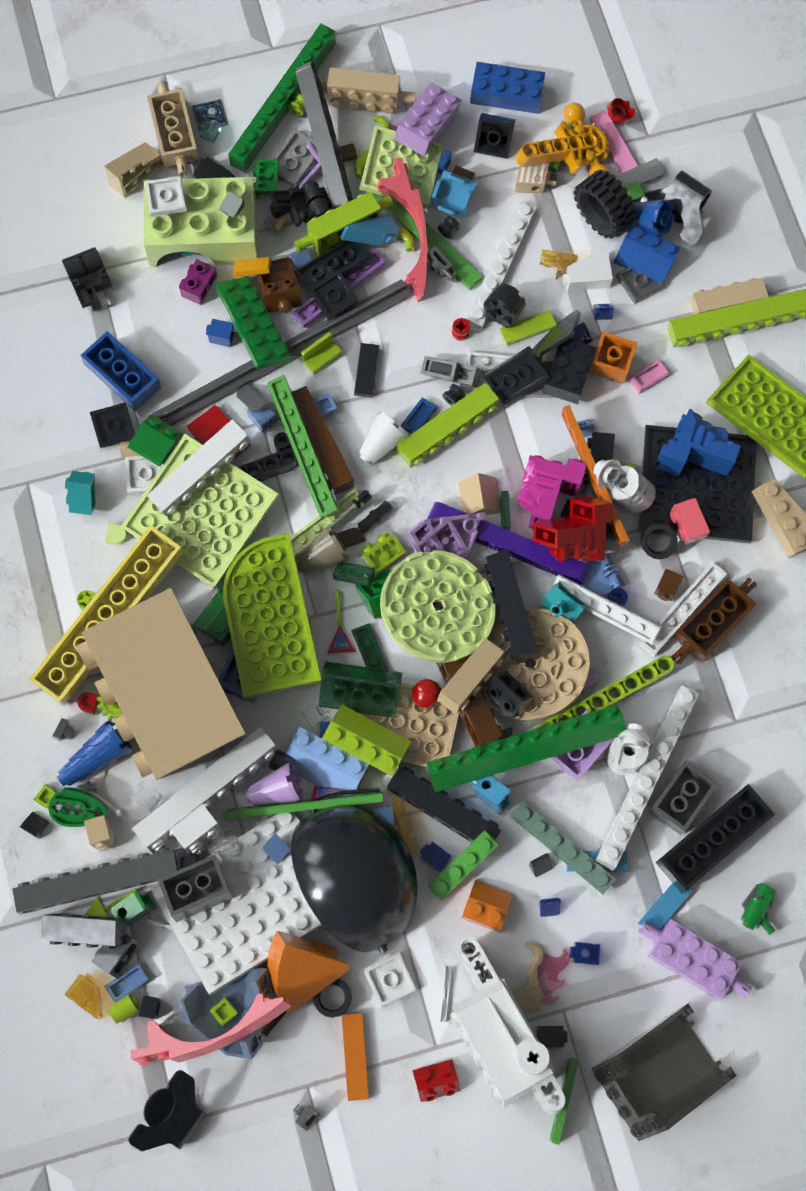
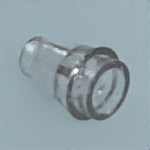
(223, 843)

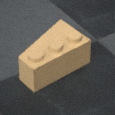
(132, 168)

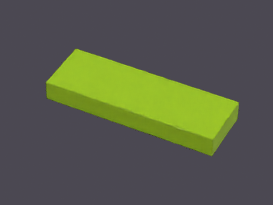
(528, 328)

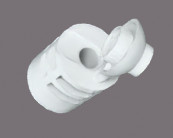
(625, 485)
(635, 743)

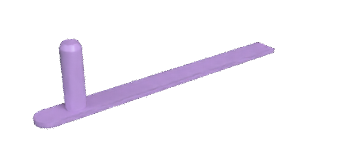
(313, 150)

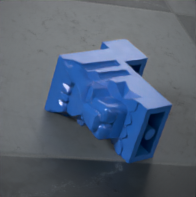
(698, 444)

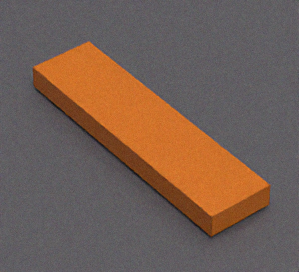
(355, 1057)

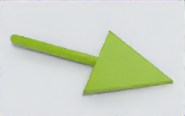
(97, 909)

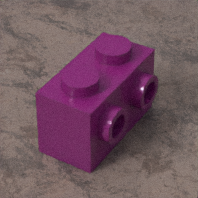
(198, 281)

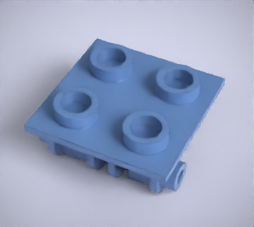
(603, 576)

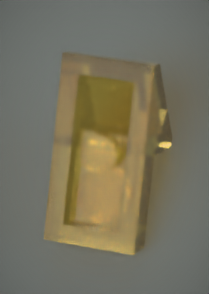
(558, 260)

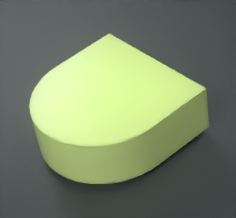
(115, 534)

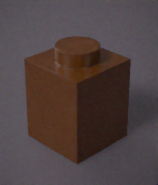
(668, 585)

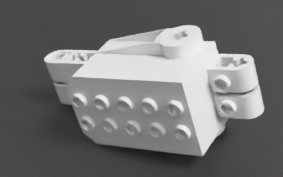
(503, 1038)

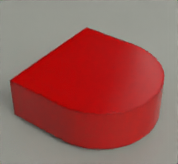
(88, 702)

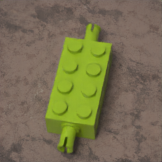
(326, 230)

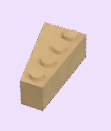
(783, 516)

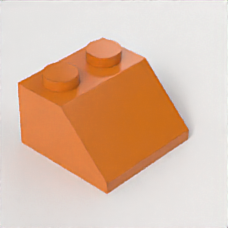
(487, 906)

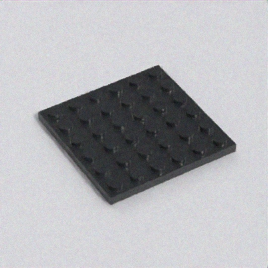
(723, 499)

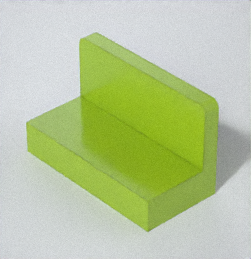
(320, 353)

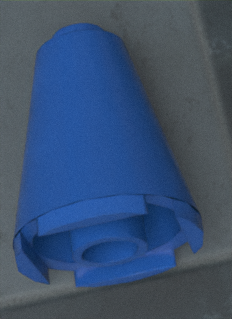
(655, 216)

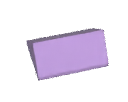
(580, 760)

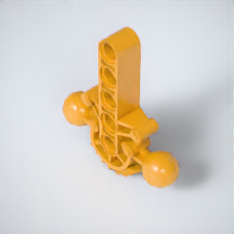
(576, 146)

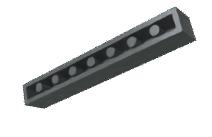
(94, 882)

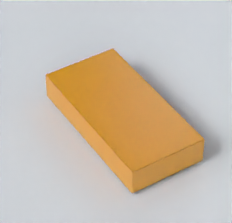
(252, 267)

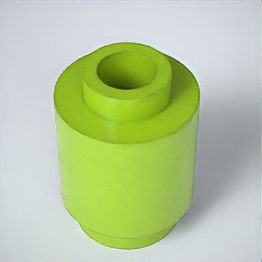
(124, 1008)

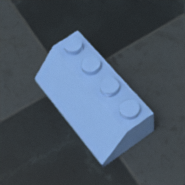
(325, 763)

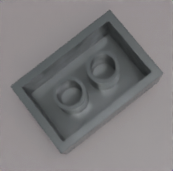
(683, 797)
(195, 888)

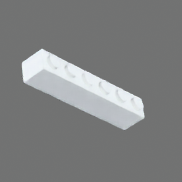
(199, 468)

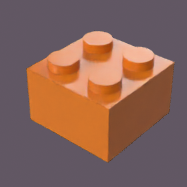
(613, 357)

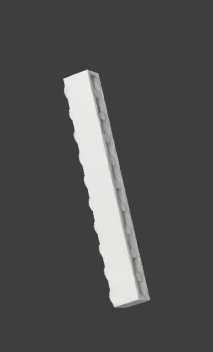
(646, 778)

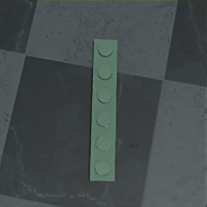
(562, 847)

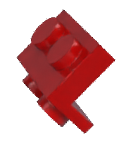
(436, 1080)

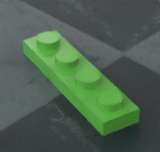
(463, 865)

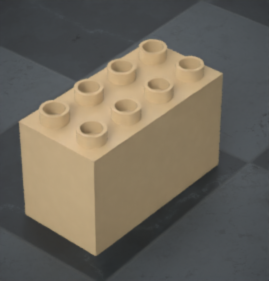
(160, 685)

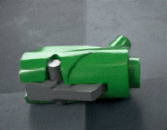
(756, 908)

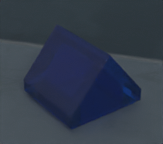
(603, 311)

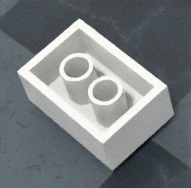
(196, 830)

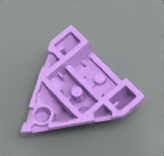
(446, 534)

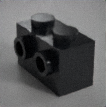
(509, 694)

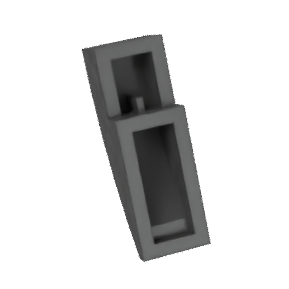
(451, 371)

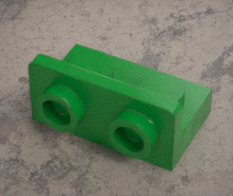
(266, 176)

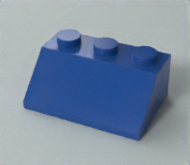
(647, 254)

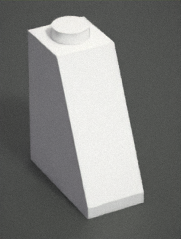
(589, 272)

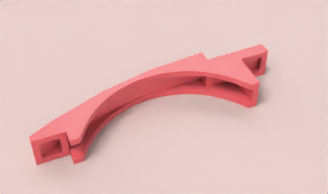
(402, 190)
(165, 1046)

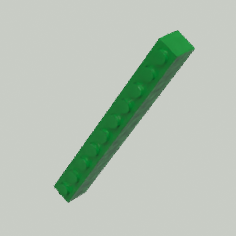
(277, 103)
(526, 748)

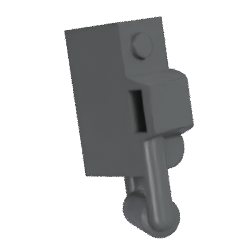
(440, 264)

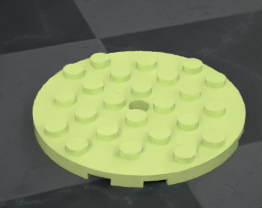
(416, 624)

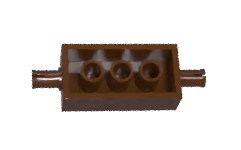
(714, 620)

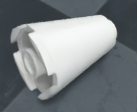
(381, 438)

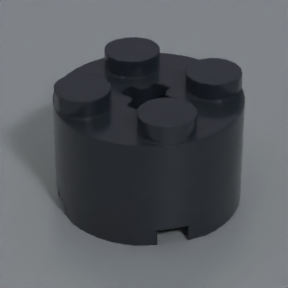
(504, 305)

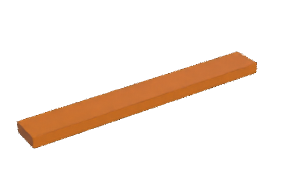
(586, 457)

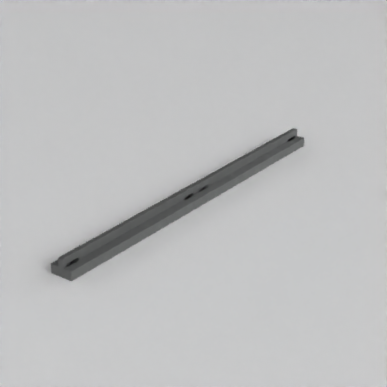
(248, 373)

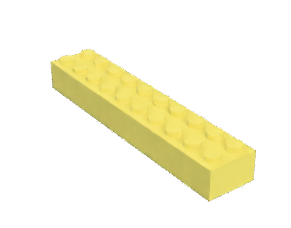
(127, 586)

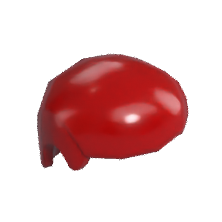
(620, 111)
(426, 693)

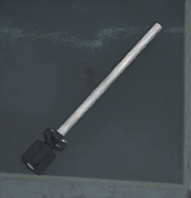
(363, 497)

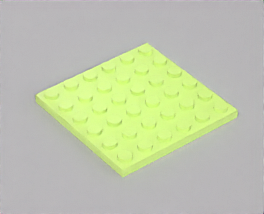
(212, 521)

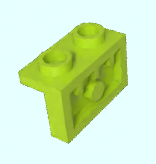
(382, 551)

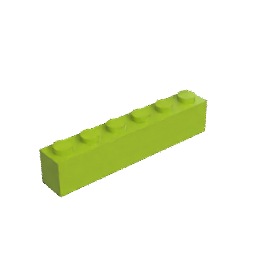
(447, 425)

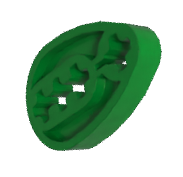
(75, 796)

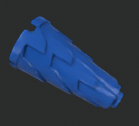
(95, 754)

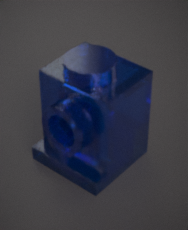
(593, 953)

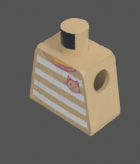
(533, 179)

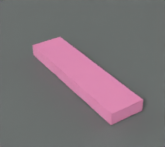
(618, 150)

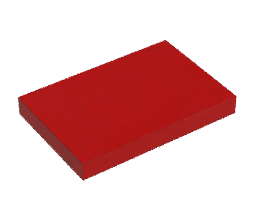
(208, 425)

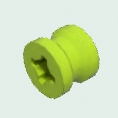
(297, 106)
(84, 598)

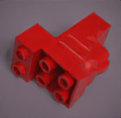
(578, 535)

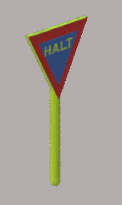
(340, 641)

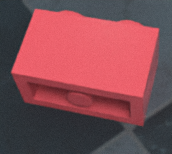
(689, 521)

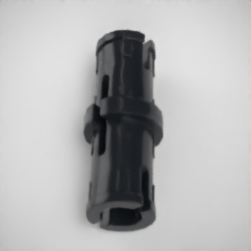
(374, 516)

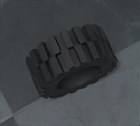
(605, 204)

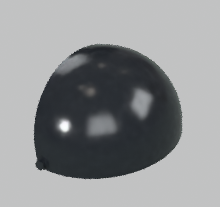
(355, 875)

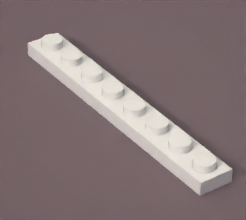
(501, 261)

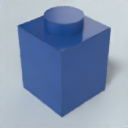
(220, 332)

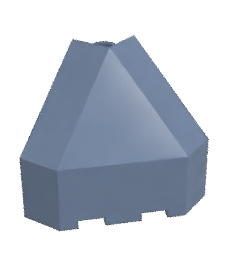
(241, 995)

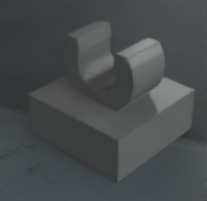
(306, 1116)

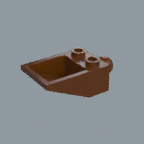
(280, 287)

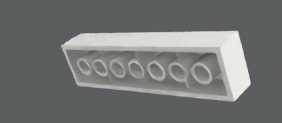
(207, 788)

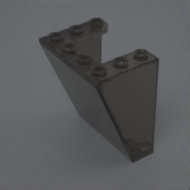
(661, 1075)

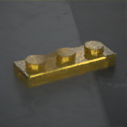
(404, 825)

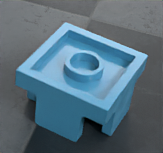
(453, 193)

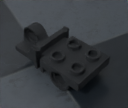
(300, 203)
(87, 277)

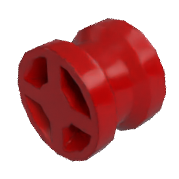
(457, 331)

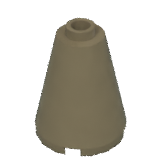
(322, 552)

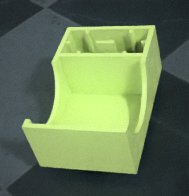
(203, 225)

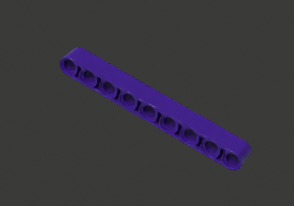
(518, 546)

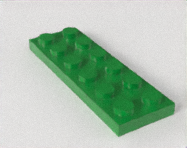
(253, 322)

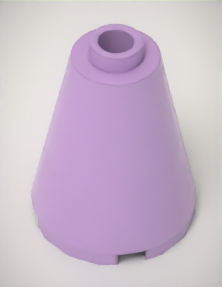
(277, 788)

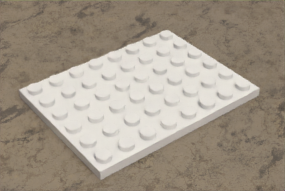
(266, 899)

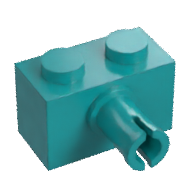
(81, 492)
(563, 603)

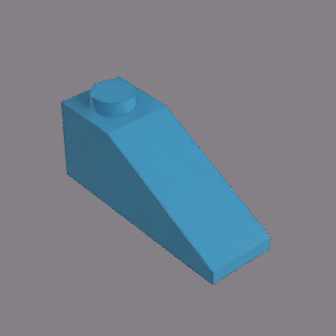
(374, 231)

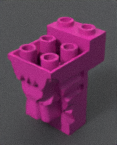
(543, 482)

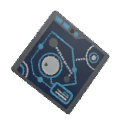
(208, 112)

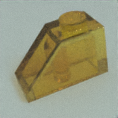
(86, 995)

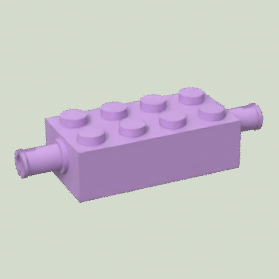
(694, 959)

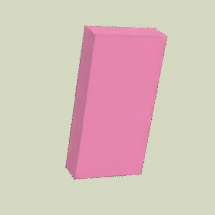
(649, 376)

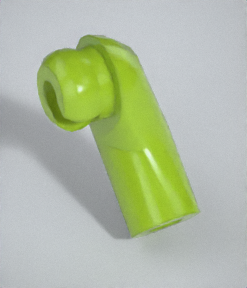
(408, 238)

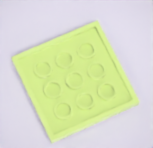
(380, 162)

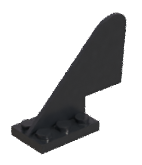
(525, 368)

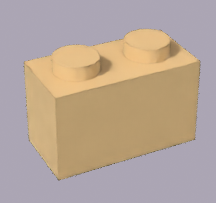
(100, 833)

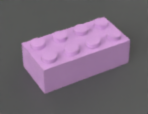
(427, 119)

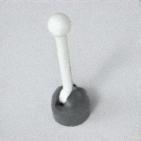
(91, 788)

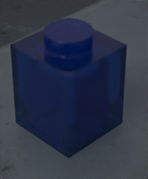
(434, 857)

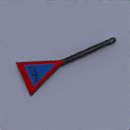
(322, 792)

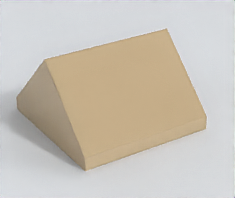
(479, 494)

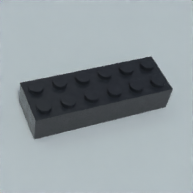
(715, 838)

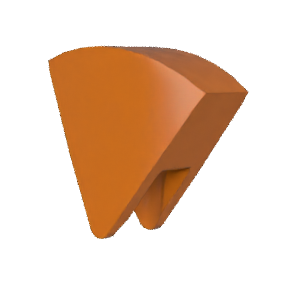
(302, 968)

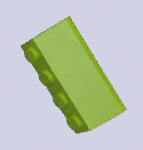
(366, 740)

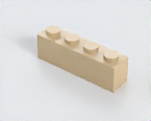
(727, 296)
(470, 676)

